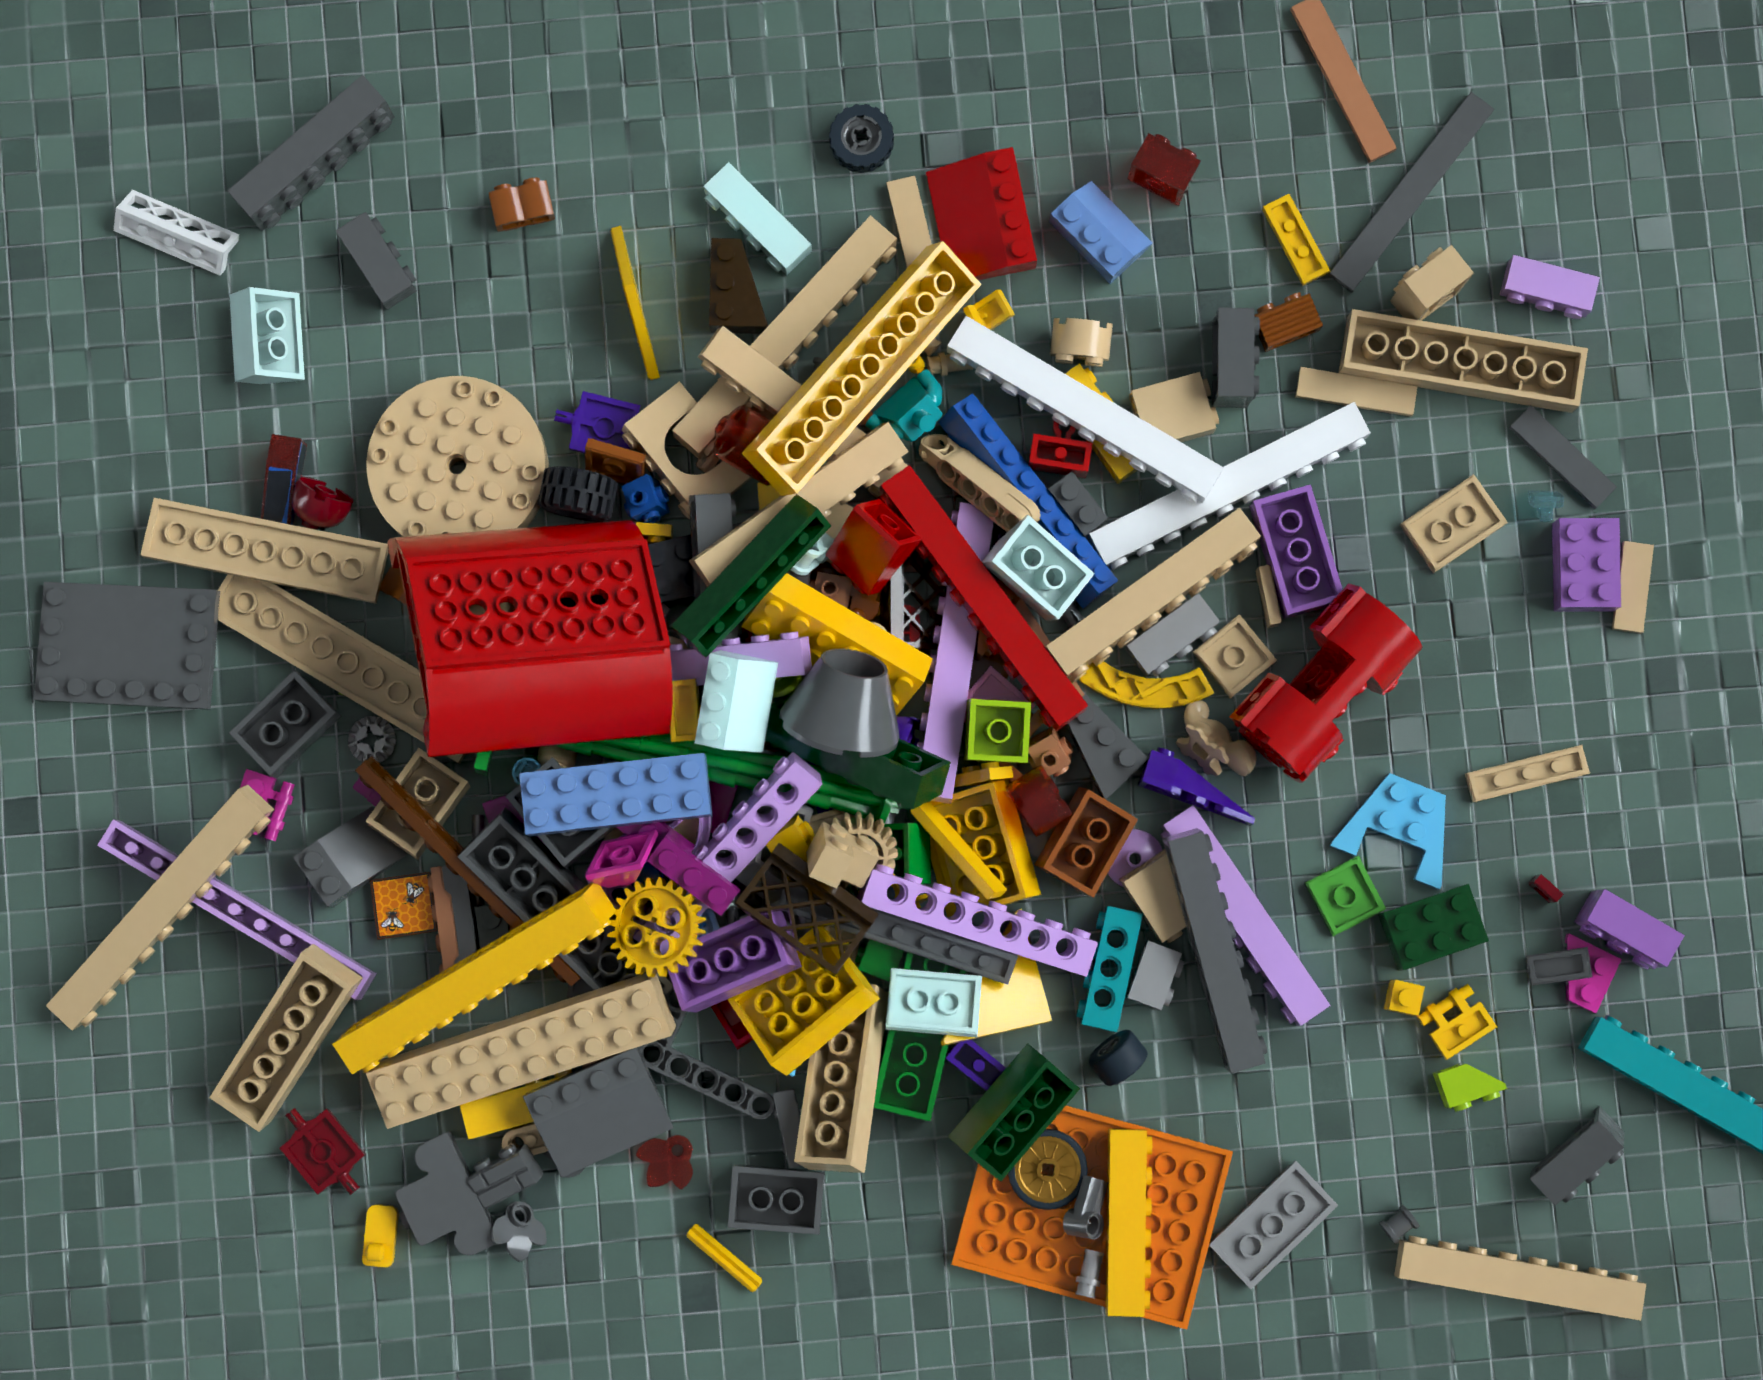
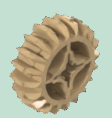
(859, 826)

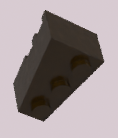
(733, 290)

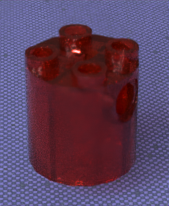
(734, 435)

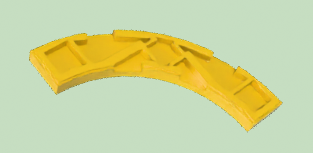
(1147, 692)

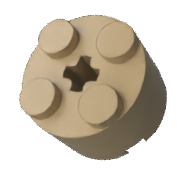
(1081, 340)

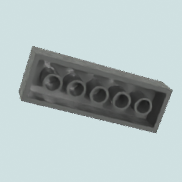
(312, 153)

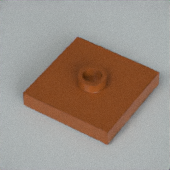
(614, 461)

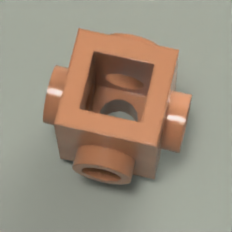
(1050, 752)

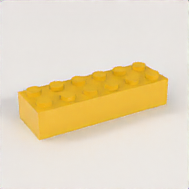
(800, 608)

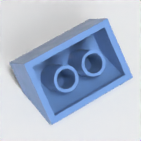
(1099, 231)

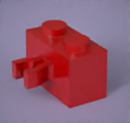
(1060, 454)

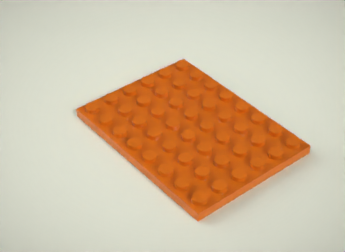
(1031, 1248)

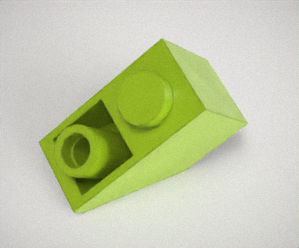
(1463, 1084)

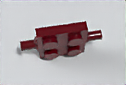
(322, 1151)

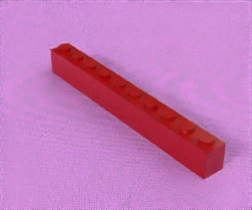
(984, 600)

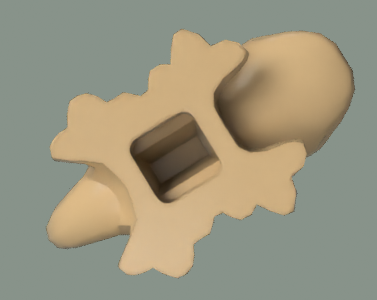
(1212, 742)

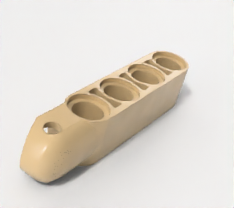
(977, 482)

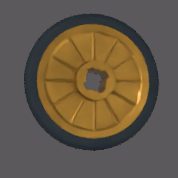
(1068, 1171)

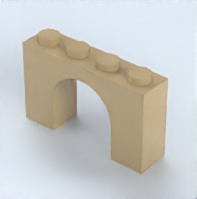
(648, 433)

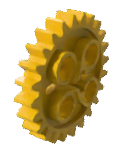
(646, 953)

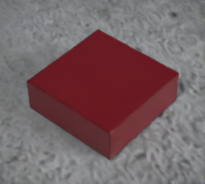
(1545, 888)

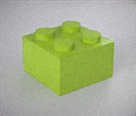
(997, 731)

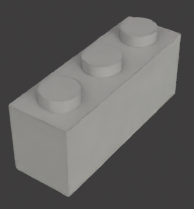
(1173, 636)

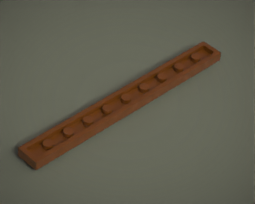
(441, 842)

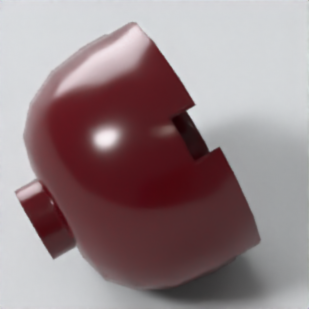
(318, 504)

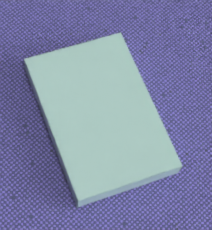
(933, 1002)

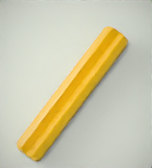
(724, 1258)

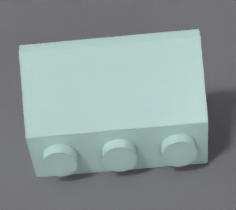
(266, 336)
(1038, 568)
(736, 702)

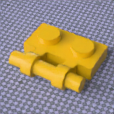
(1461, 1030)

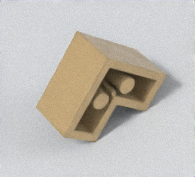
(840, 856)

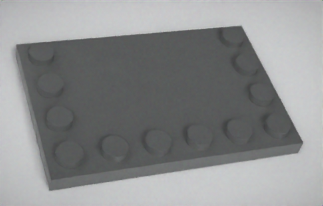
(127, 645)

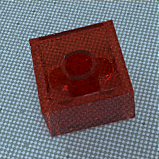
(1164, 168)

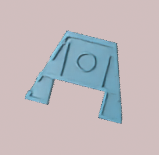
(1406, 814)

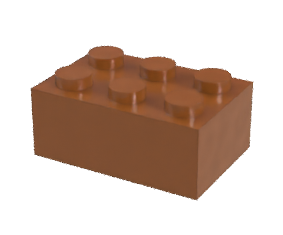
(1086, 842)

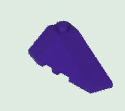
(1177, 780)

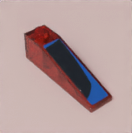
(282, 472)

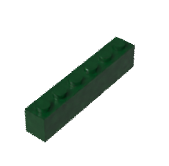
(751, 575)

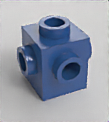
(645, 499)

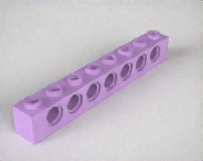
(764, 827)
(1075, 958)

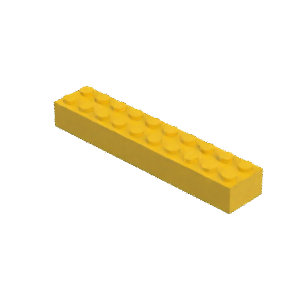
(861, 369)
(474, 978)

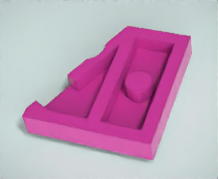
(1590, 992)

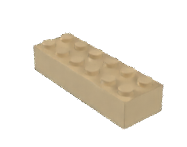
(286, 1037)
(842, 1095)

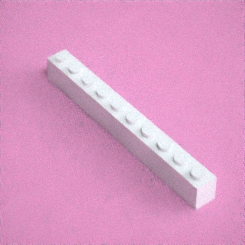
(1083, 409)
(1237, 482)

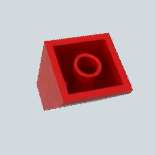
(872, 546)

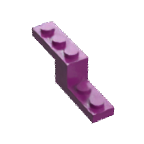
(674, 858)

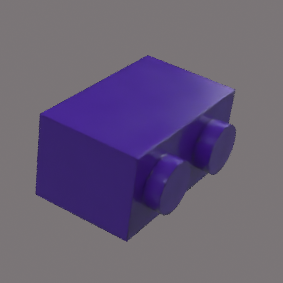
(975, 1063)

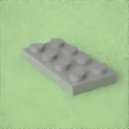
(1273, 1224)

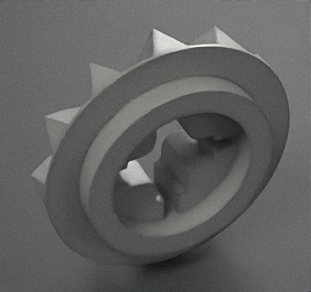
(379, 727)

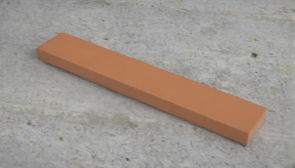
(1343, 79)

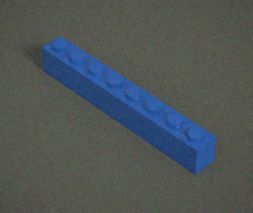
(976, 431)

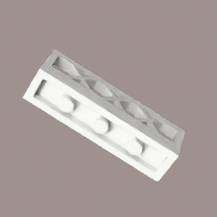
(171, 234)

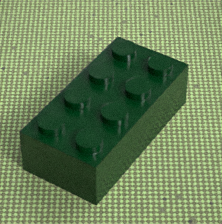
(1014, 1112)

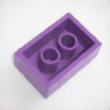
(1586, 564)
(1628, 930)

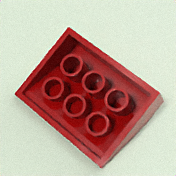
(983, 213)

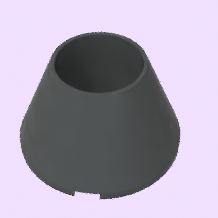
(844, 706)

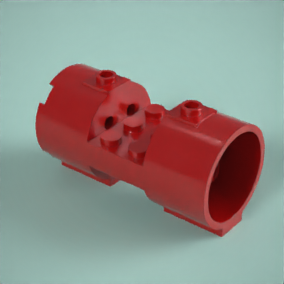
(1359, 650)

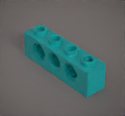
(1109, 1016)

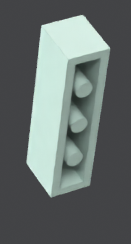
(757, 219)

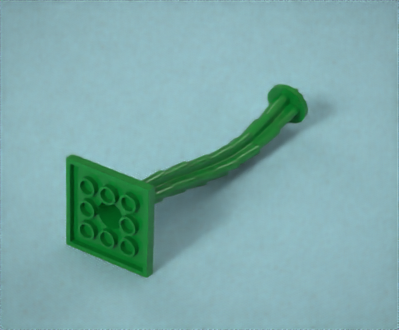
(729, 769)

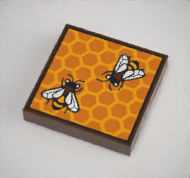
(403, 906)

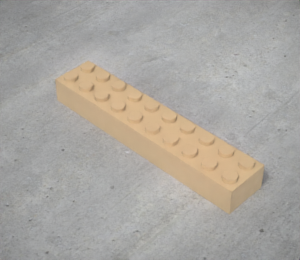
(521, 1049)

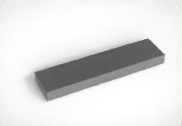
(1562, 457)

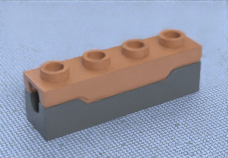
(454, 916)

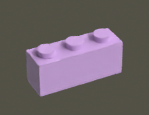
(1549, 287)

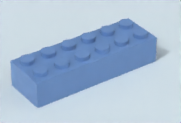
(615, 794)

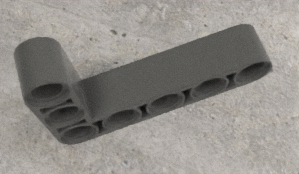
(695, 1067)

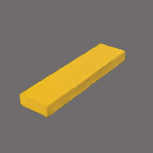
(958, 851)

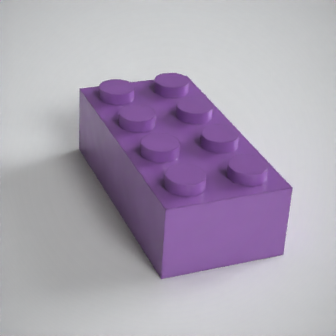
(1296, 551)
(733, 962)

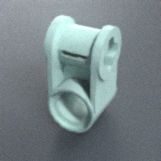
(813, 556)

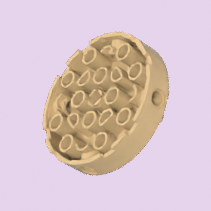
(452, 423)

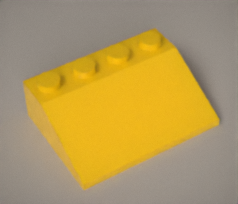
(993, 830)
(803, 1007)

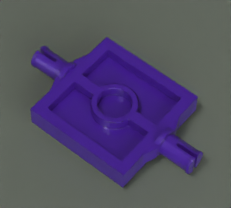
(598, 419)

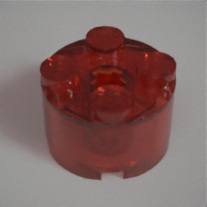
(1038, 800)

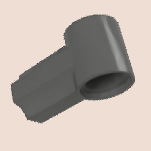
(1085, 1217)

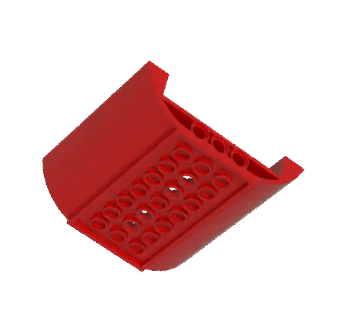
(545, 667)

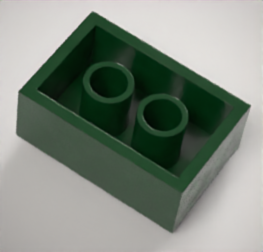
(1433, 927)

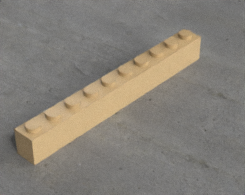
(795, 327)
(160, 907)

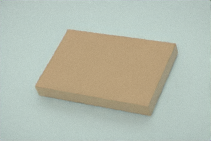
(1453, 523)

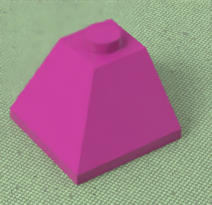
(621, 859)

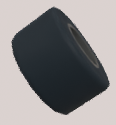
(1118, 1057)

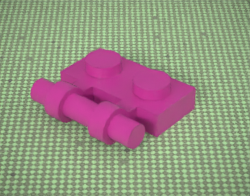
(264, 787)

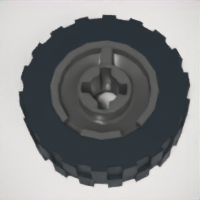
(866, 154)

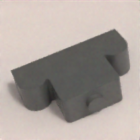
(445, 1199)

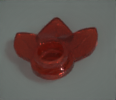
(664, 1164)

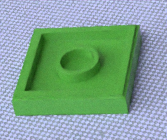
(1345, 896)

